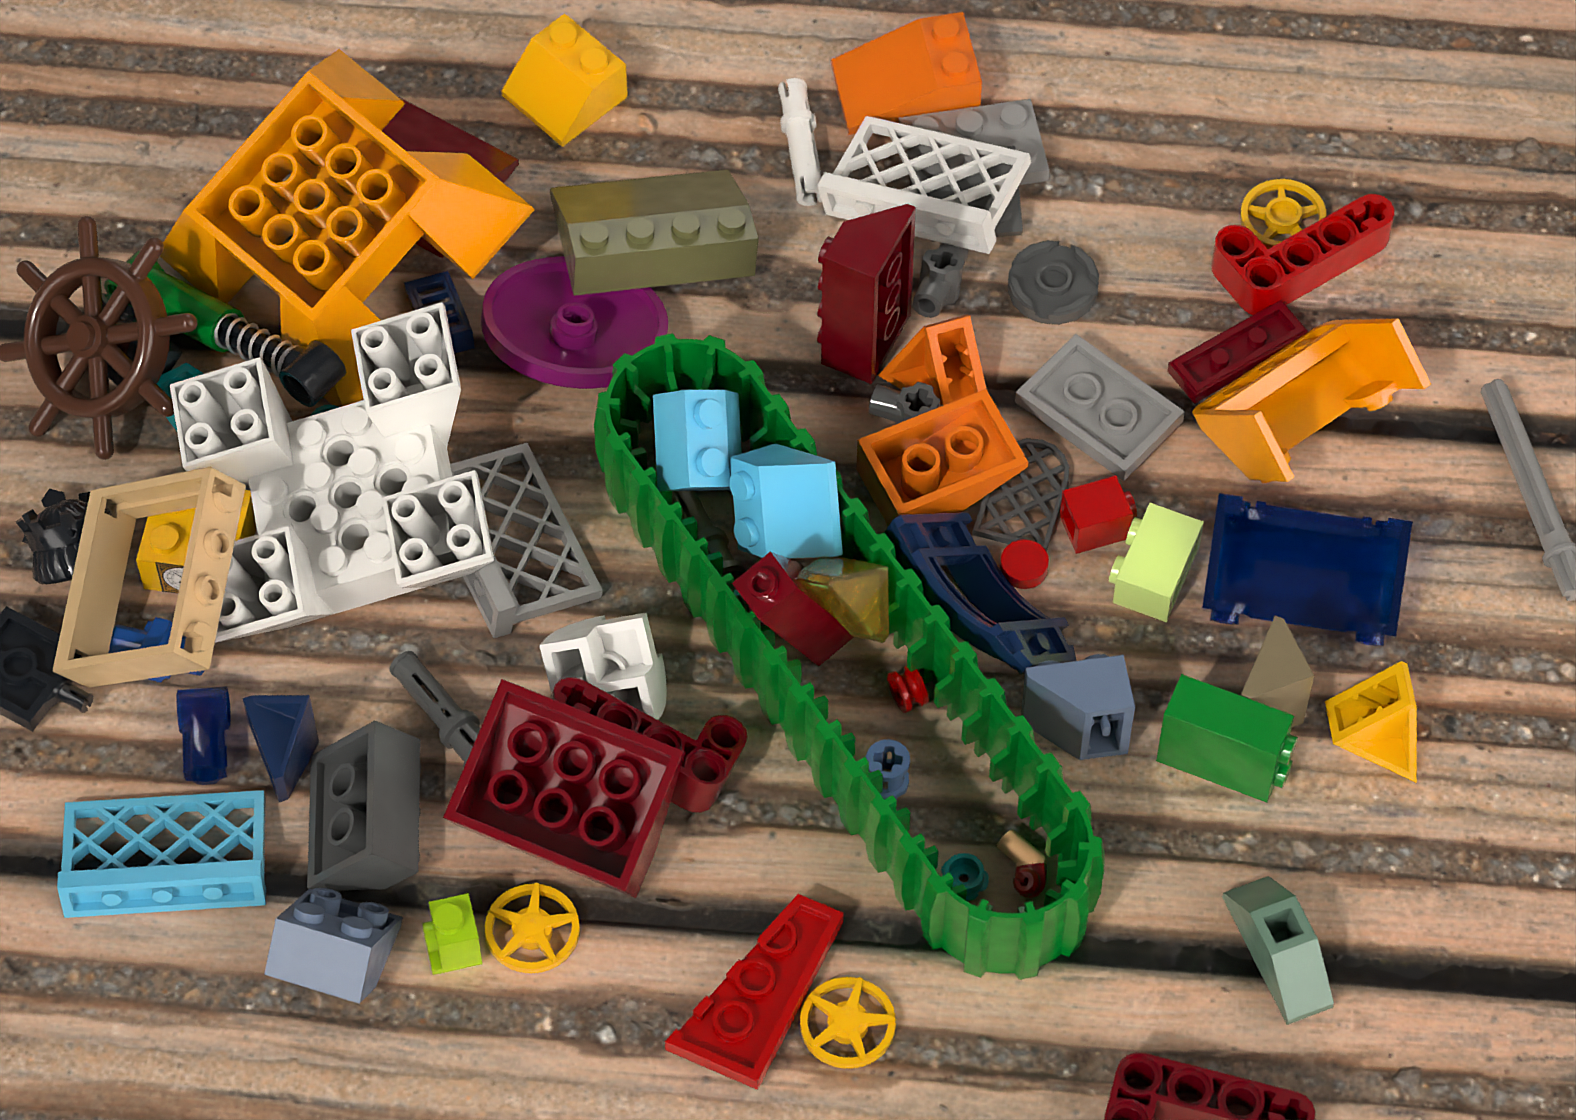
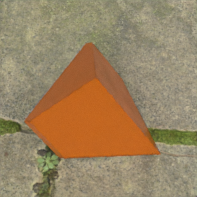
(942, 357)

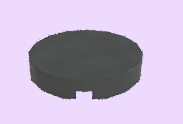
(1053, 282)

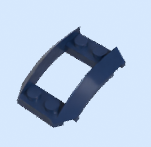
(1011, 625)

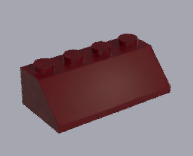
(866, 290)

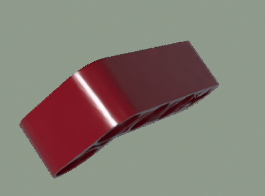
(706, 760)
(1212, 1087)

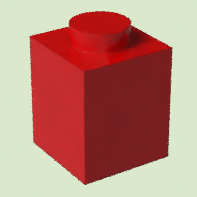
(1097, 514)

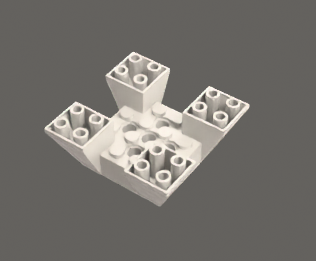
(340, 480)

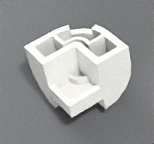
(612, 656)

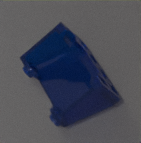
(1306, 569)

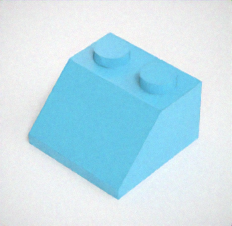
(695, 439)
(785, 503)

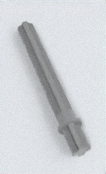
(1555, 540)

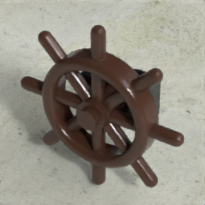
(115, 337)

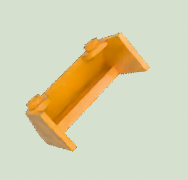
(1307, 388)

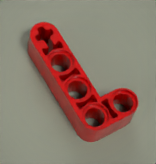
(1356, 229)

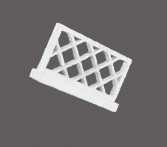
(936, 219)

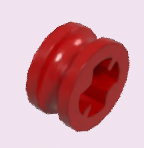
(907, 689)

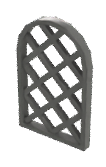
(987, 502)

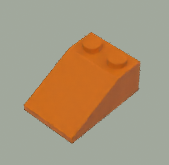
(909, 72)
(940, 459)

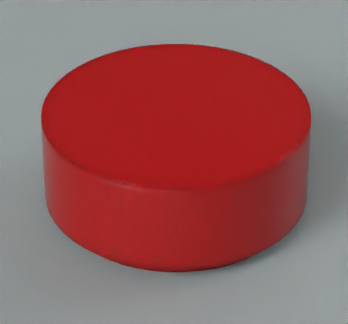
(1024, 563)

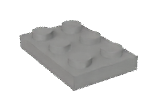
(992, 124)
(1099, 407)

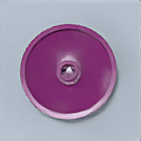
(561, 336)

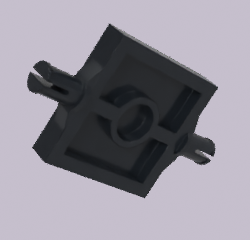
(26, 672)

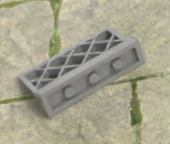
(489, 584)

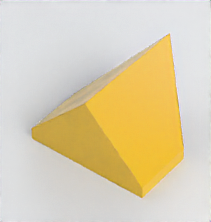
(1378, 720)

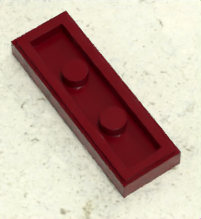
(1235, 351)

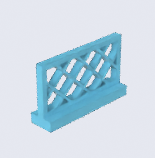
(163, 883)

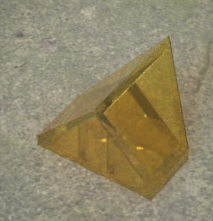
(852, 593)

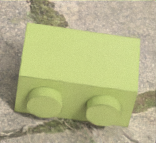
(1156, 562)

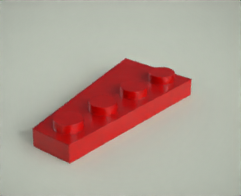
(754, 1006)

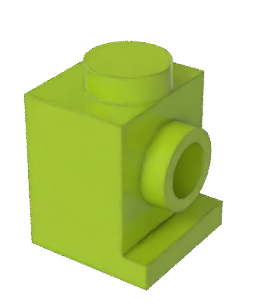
(452, 935)

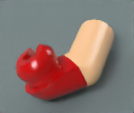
(1030, 864)

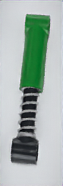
(303, 370)

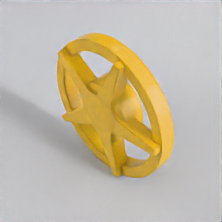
(1282, 213)
(532, 928)
(847, 1022)

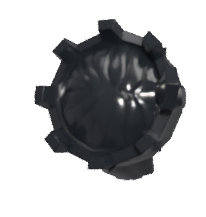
(55, 535)

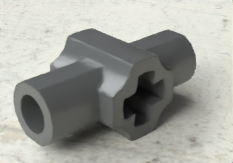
(939, 279)
(903, 404)

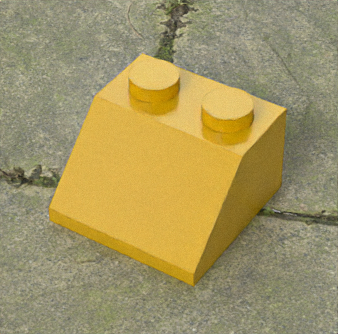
(566, 80)

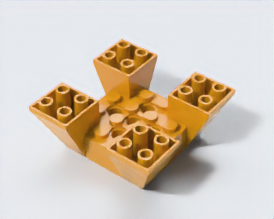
(390, 196)

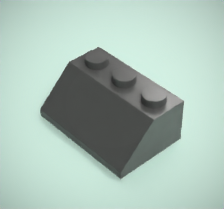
(364, 810)

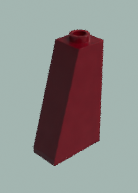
(790, 607)

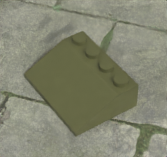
(655, 231)

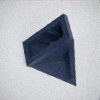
(284, 736)

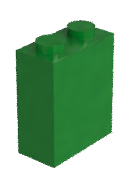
(1226, 739)

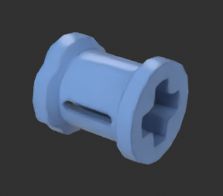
(898, 777)

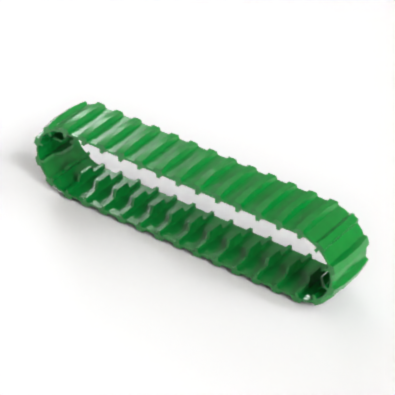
(969, 933)

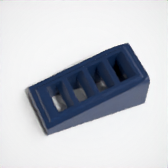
(460, 333)

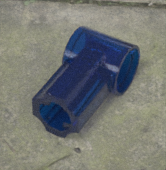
(203, 721)

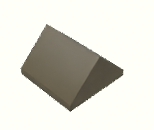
(1280, 673)

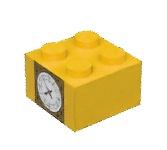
(166, 545)

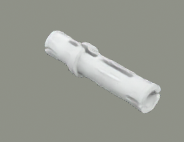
(799, 127)

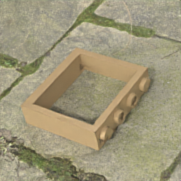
(102, 568)

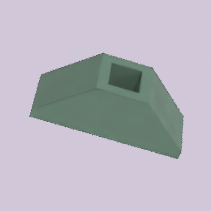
(1282, 947)

